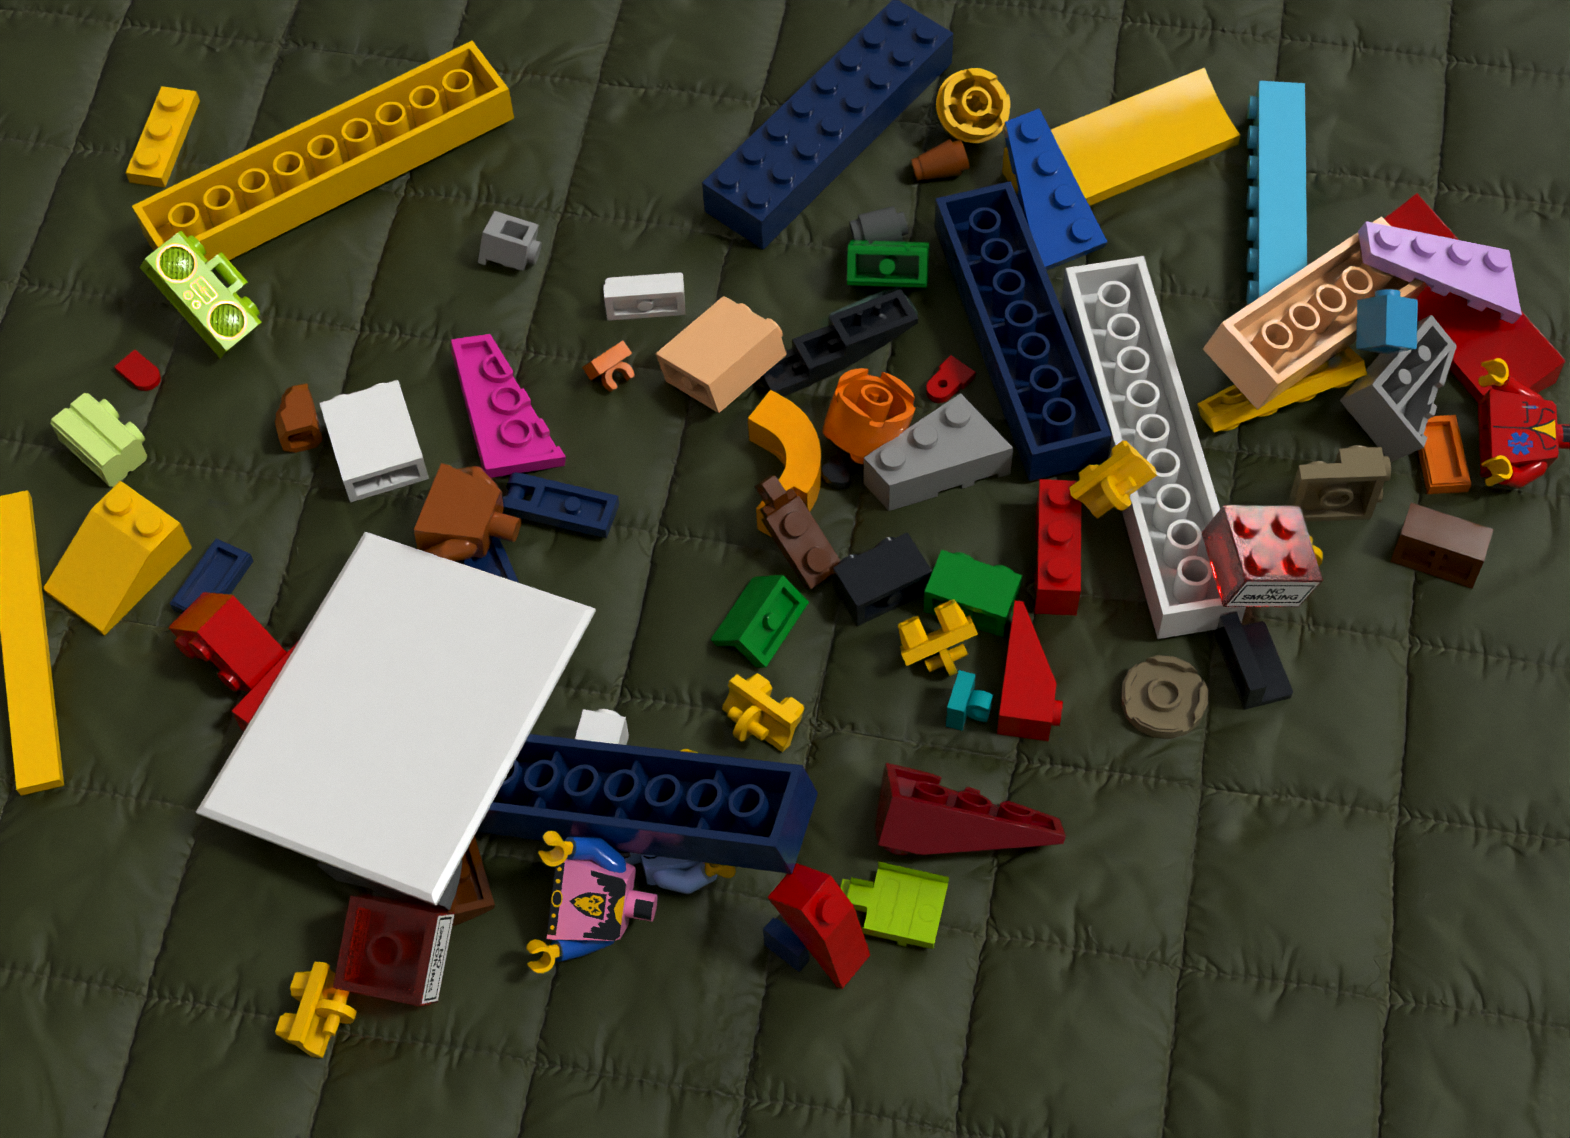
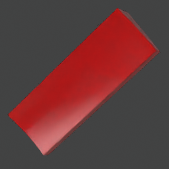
(1478, 333)

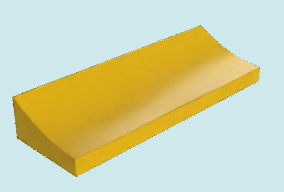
(1143, 137)

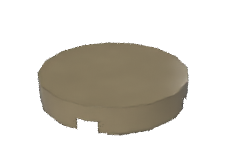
(1164, 697)

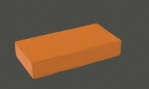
(1444, 457)

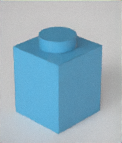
(1387, 323)

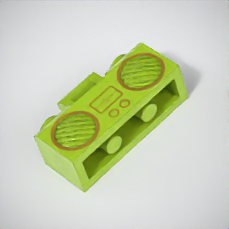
(199, 296)

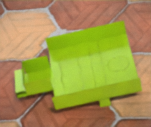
(901, 905)

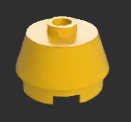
(972, 105)

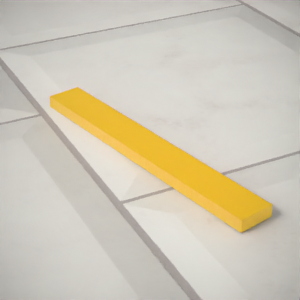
(26, 651)

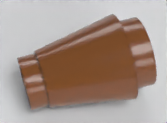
(941, 161)

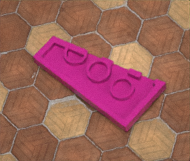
(500, 412)

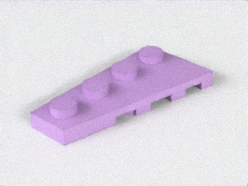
(1446, 265)

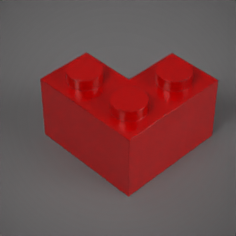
(228, 635)

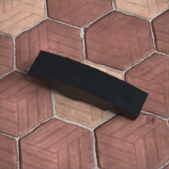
(843, 342)

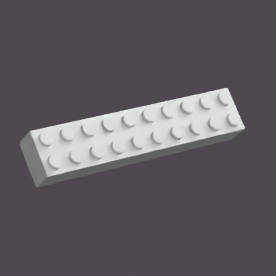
(1145, 403)

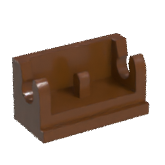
(1442, 545)

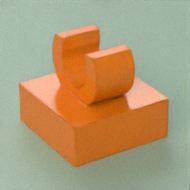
(610, 362)

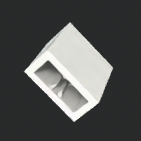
(374, 440)

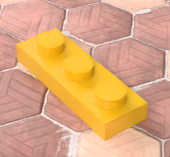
(162, 137)

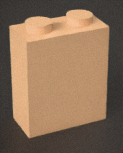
(721, 353)

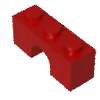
(1057, 549)

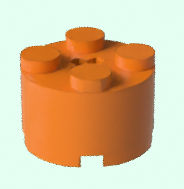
(867, 412)

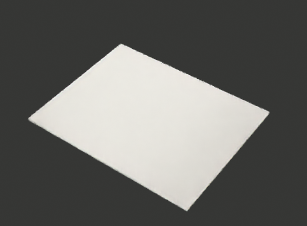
(398, 716)

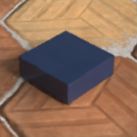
(785, 944)

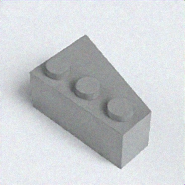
(1401, 390)
(937, 454)

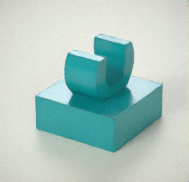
(967, 701)

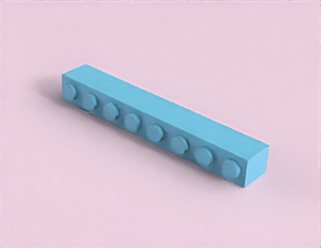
(1278, 185)

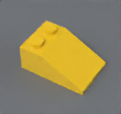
(116, 558)

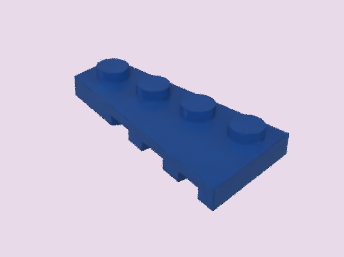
(1049, 193)

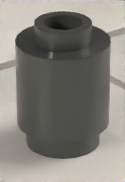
(879, 226)

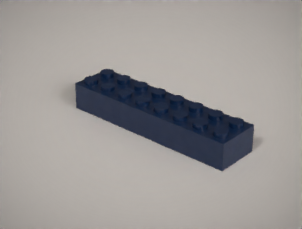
(827, 123)
(1021, 331)
(657, 802)

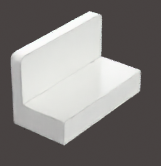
(644, 296)

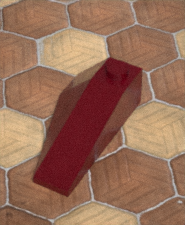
(931, 819)

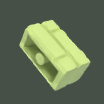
(99, 438)

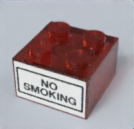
(1261, 556)
(393, 950)

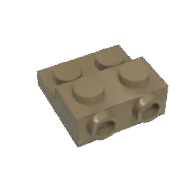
(1343, 488)

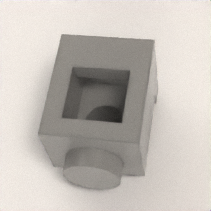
(509, 242)

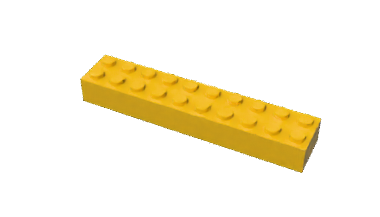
(332, 156)

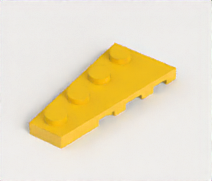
(1231, 407)

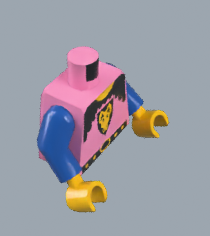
(588, 899)

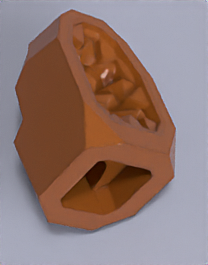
(297, 420)

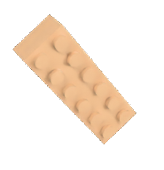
(1300, 322)

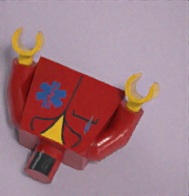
(1516, 429)

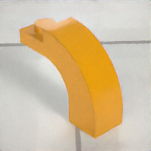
(792, 438)

